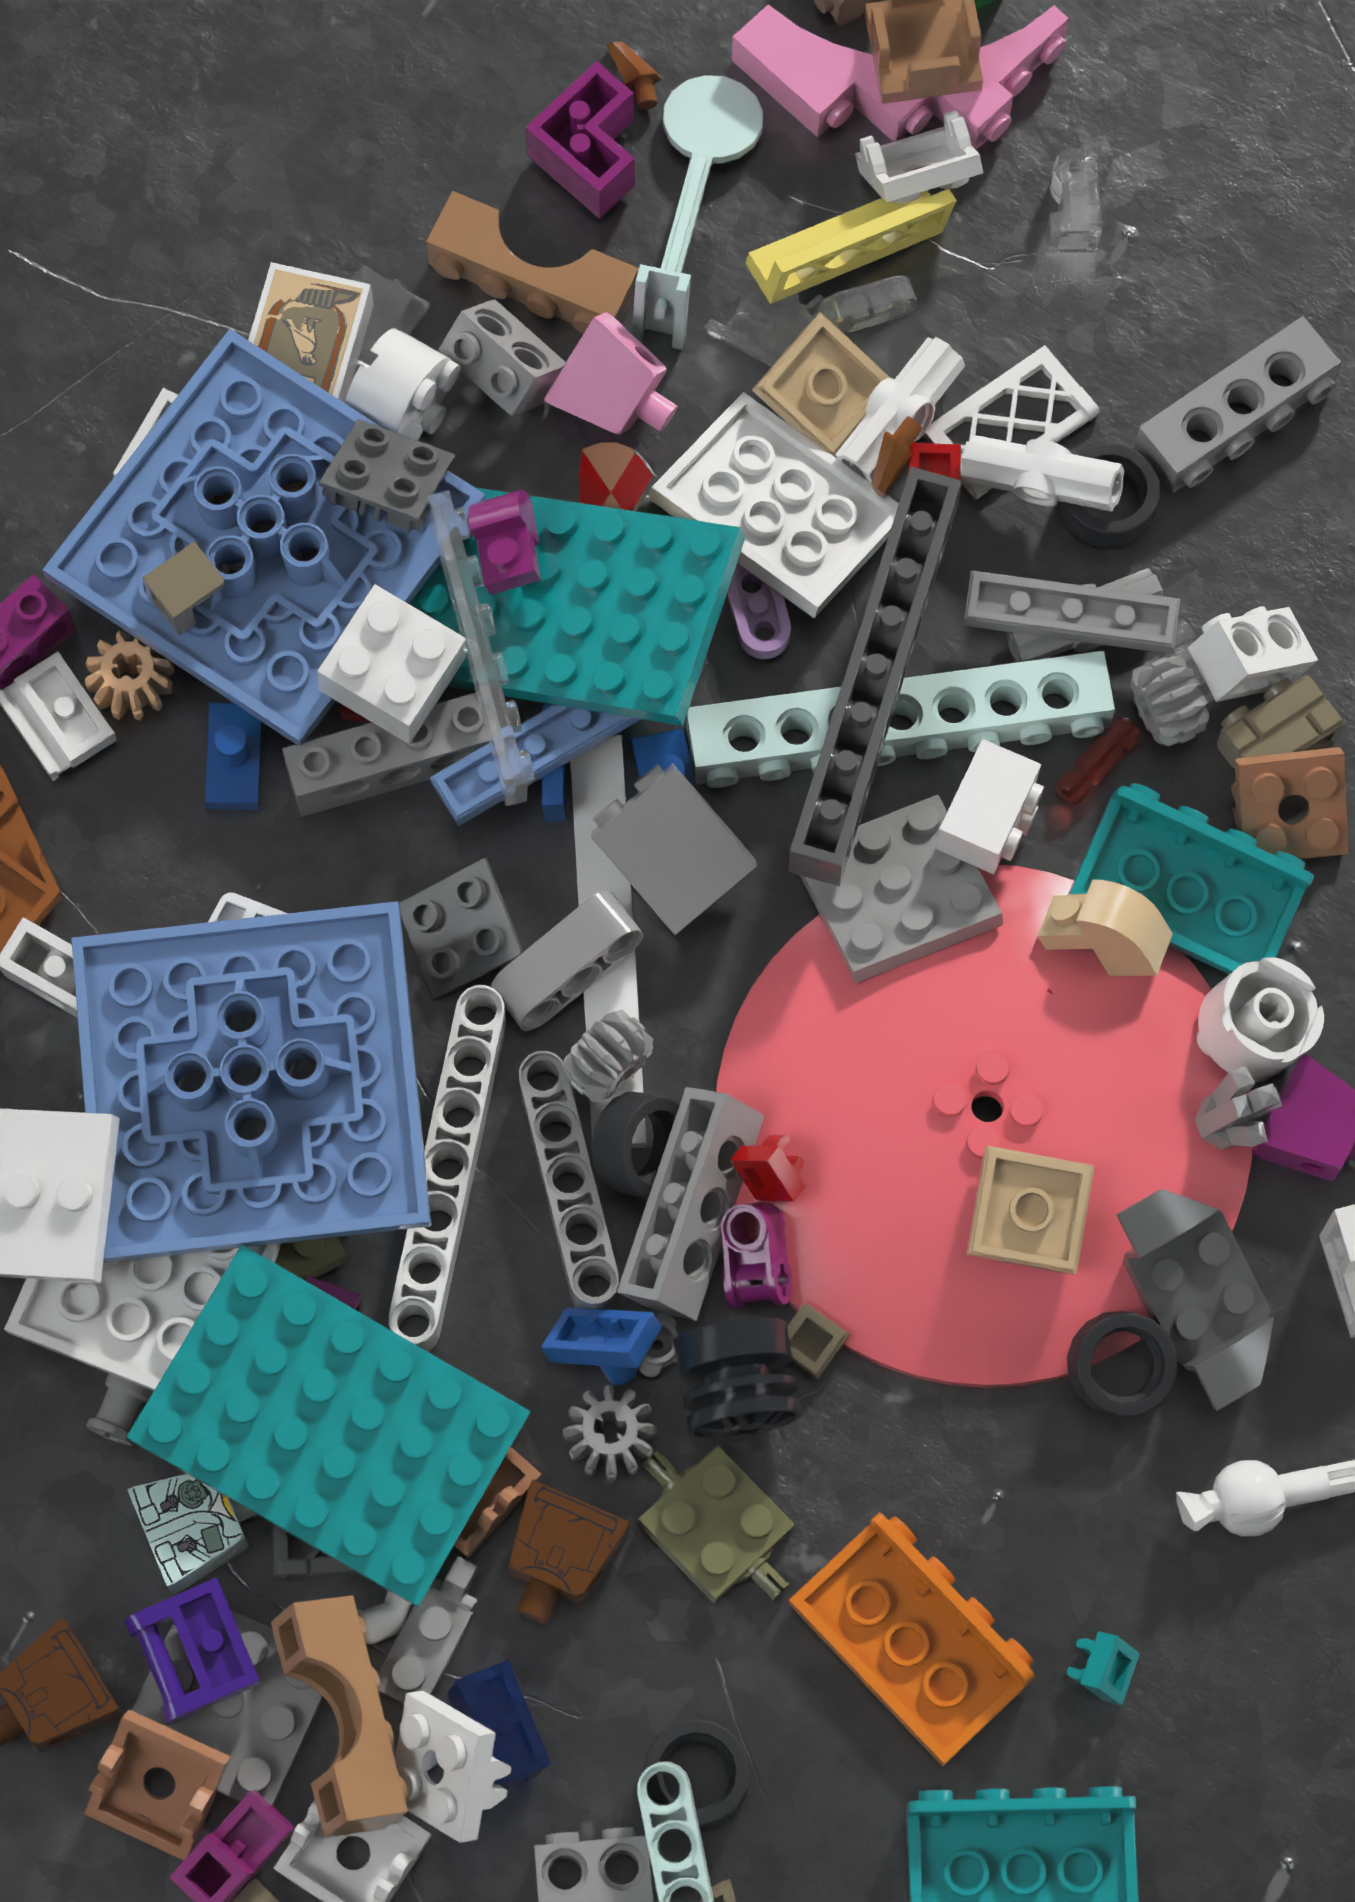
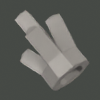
(1231, 1112)

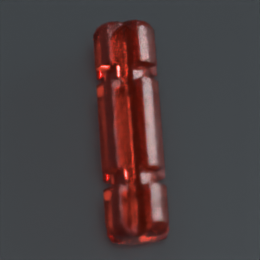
(1098, 760)

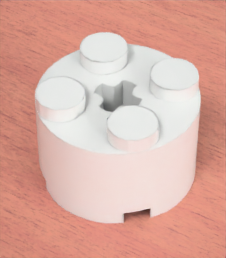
(403, 385)
(1260, 1018)

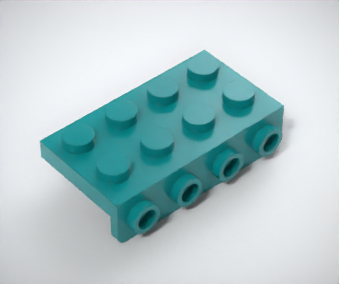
(1210, 886)
(1022, 1847)

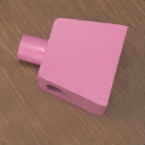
(612, 380)

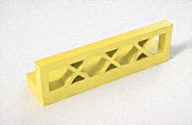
(847, 243)

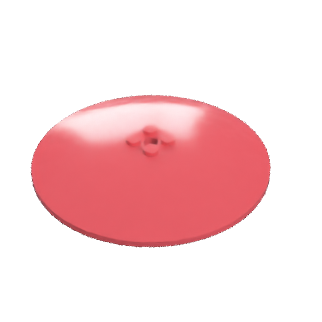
(879, 1107)

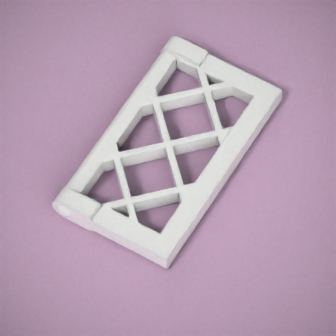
(1009, 383)

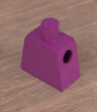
(1314, 1125)

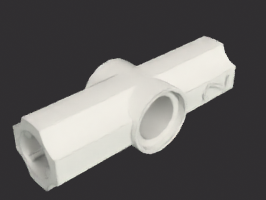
(910, 394)
(1042, 473)

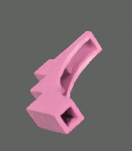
(826, 81)

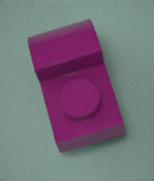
(506, 540)
(233, 1852)

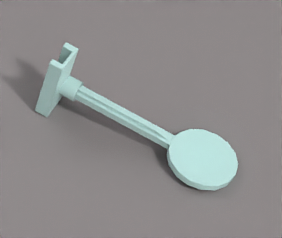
(709, 123)

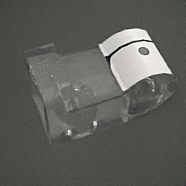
(1078, 197)

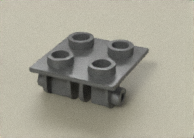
(386, 473)
(460, 929)

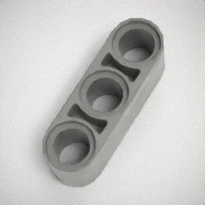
(567, 960)

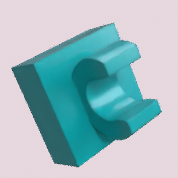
(1108, 1667)

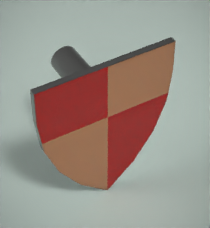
(616, 478)

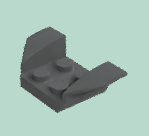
(1199, 1291)

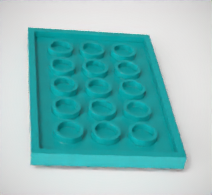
(616, 611)
(328, 1425)

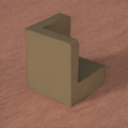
(182, 585)

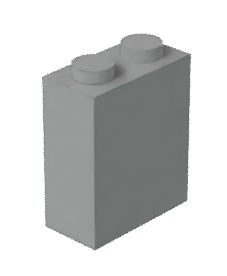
(672, 847)

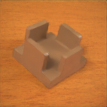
(924, 48)

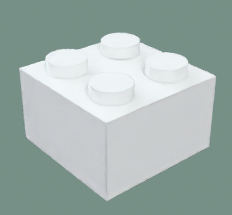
(391, 664)

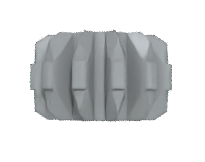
(1169, 700)
(608, 1056)
(594, 1444)

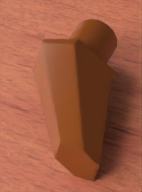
(636, 74)
(894, 455)

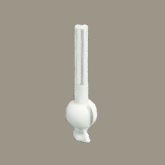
(1252, 1497)

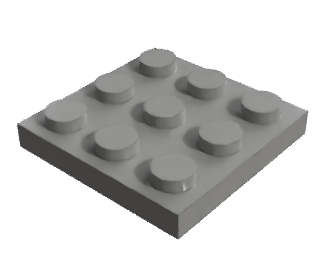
(902, 894)
(256, 1727)

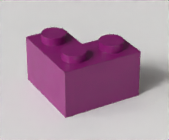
(577, 142)

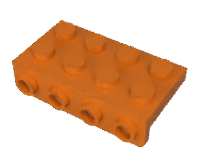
(914, 1637)

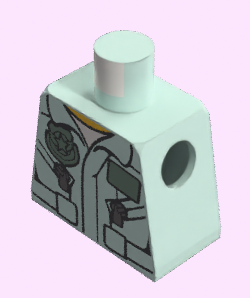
(189, 1527)

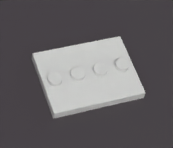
(799, 506)
(55, 1193)

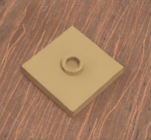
(821, 384)
(1030, 1210)

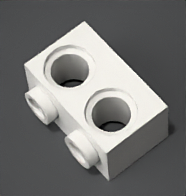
(1251, 652)

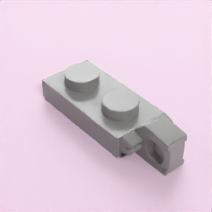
(430, 1635)

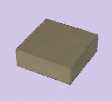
(814, 1340)

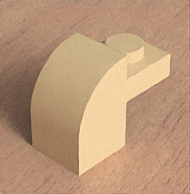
(1113, 922)

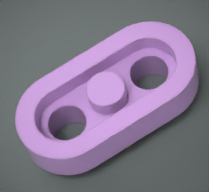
(758, 611)

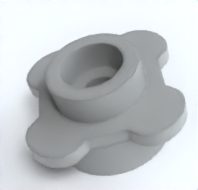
(658, 1359)

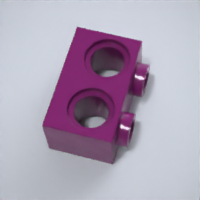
(31, 628)

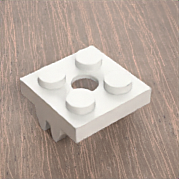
(942, 152)
(463, 1748)
(314, 1865)

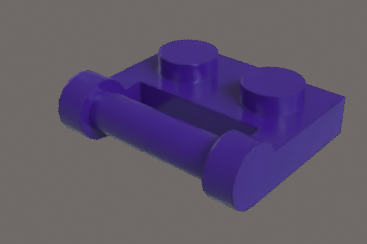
(210, 1643)

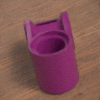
(757, 1259)

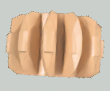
(127, 692)

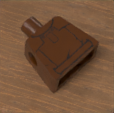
(561, 1549)
(54, 1692)

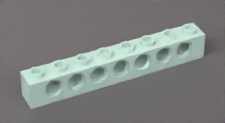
(1077, 677)

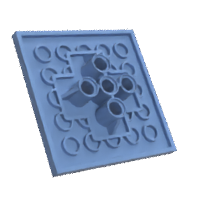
(246, 432)
(336, 1146)

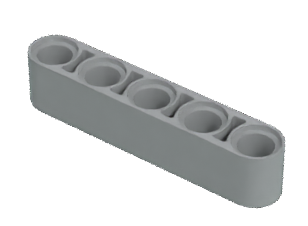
(568, 1157)

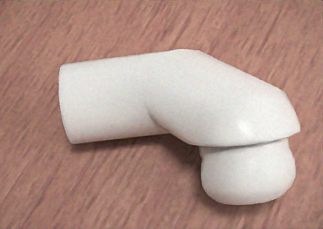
(386, 1618)

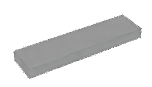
(1072, 612)

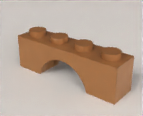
(470, 246)
(327, 1649)

